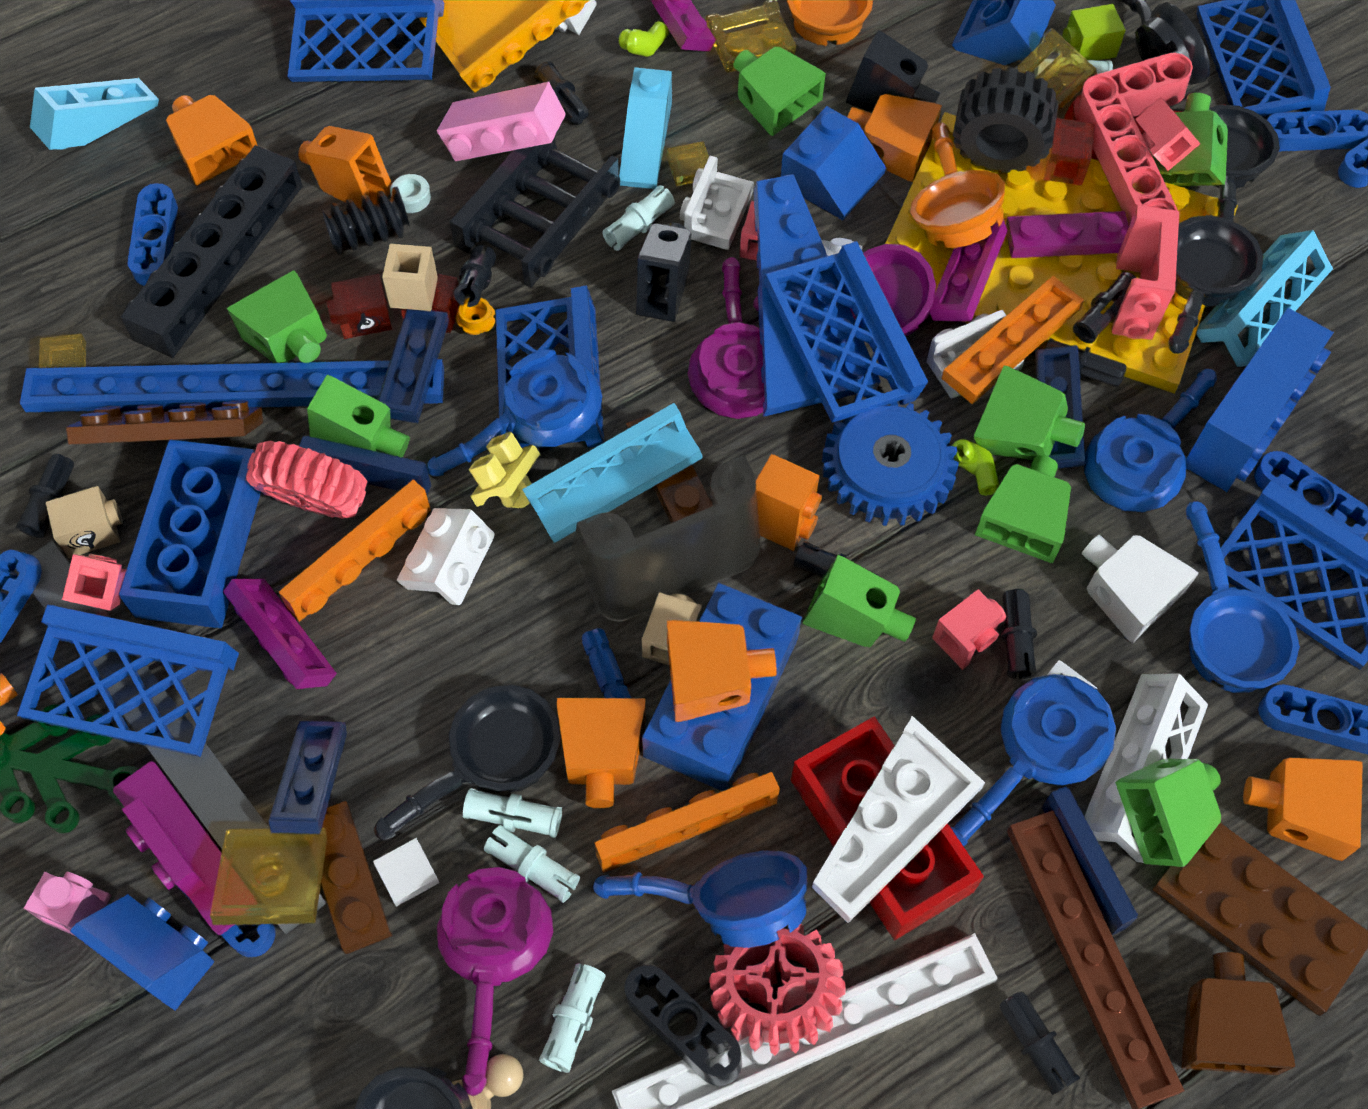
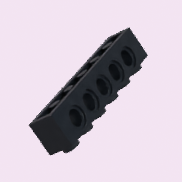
(212, 251)

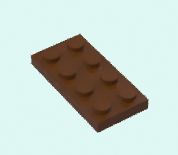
(154, 423)
(1267, 918)

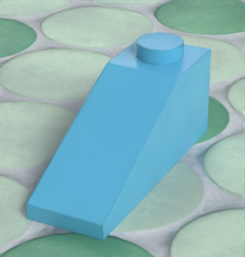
(85, 111)
(646, 127)

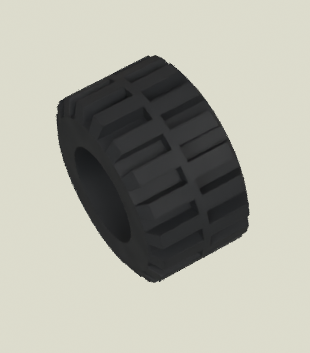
(1005, 120)

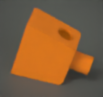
(899, 131)
(209, 136)
(346, 164)
(712, 667)
(601, 743)
(1312, 804)

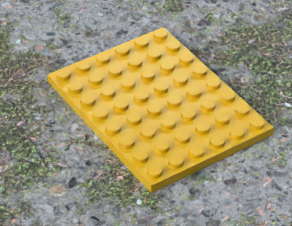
(1086, 275)

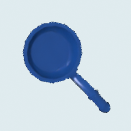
(545, 404)
(1140, 459)
(1236, 633)
(1053, 733)
(740, 897)

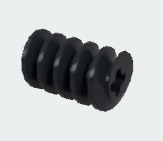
(366, 220)

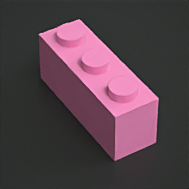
(502, 122)

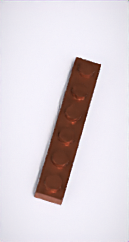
(1094, 962)

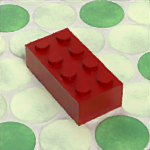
(833, 785)

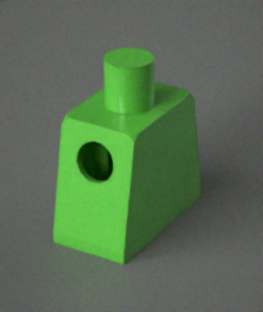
(777, 87)
(1208, 161)
(280, 321)
(1025, 418)
(353, 419)
(1028, 510)
(857, 605)
(1171, 809)

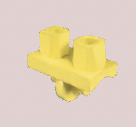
(504, 471)

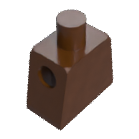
(1235, 1023)

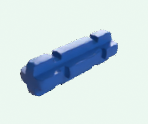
(604, 664)

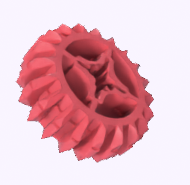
(306, 479)
(816, 991)

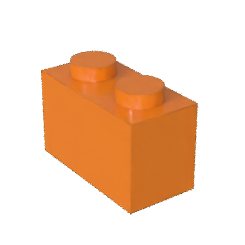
(787, 502)

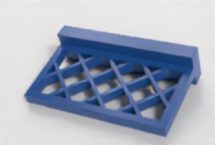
(372, 11)
(1295, 50)
(877, 325)
(581, 343)
(1326, 540)
(127, 639)

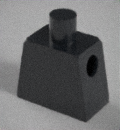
(891, 71)
(663, 252)

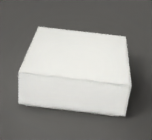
(406, 872)

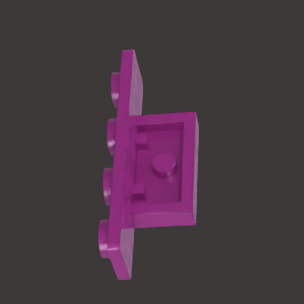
(174, 835)

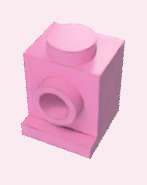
(65, 900)

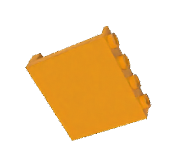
(492, 34)

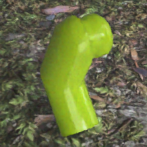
(643, 42)
(979, 463)

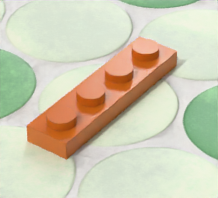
(1012, 339)
(358, 548)
(671, 827)

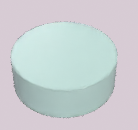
(414, 192)

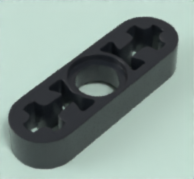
(718, 1039)

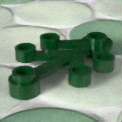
(49, 767)

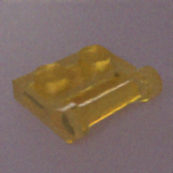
(755, 39)
(1063, 74)

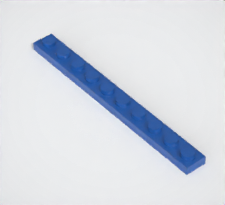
(213, 384)

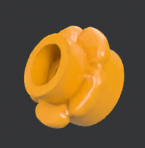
(482, 310)

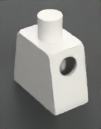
(1135, 582)

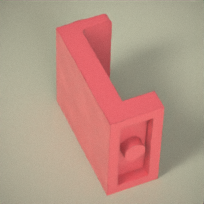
(1152, 252)

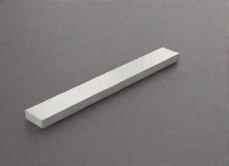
(866, 1011)

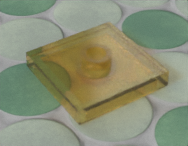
(268, 877)

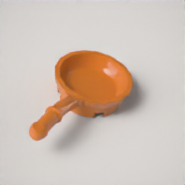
(829, 19)
(961, 203)

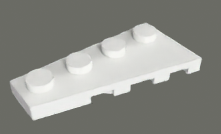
(900, 813)

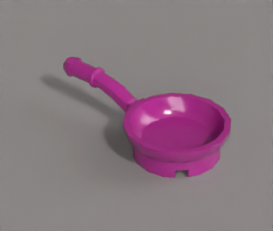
(904, 280)
(728, 364)
(491, 935)

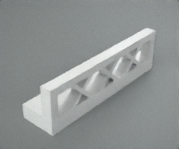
(1140, 742)

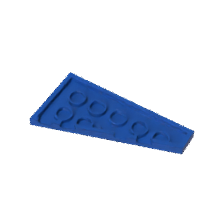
(786, 240)

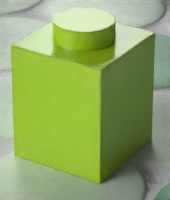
(1095, 32)

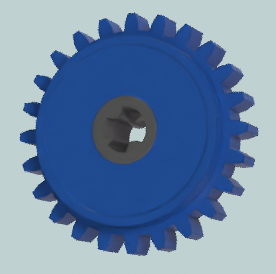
(890, 463)

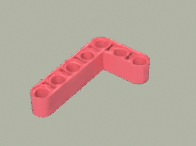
(1111, 104)

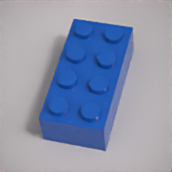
(1260, 401)
(191, 535)
(715, 744)

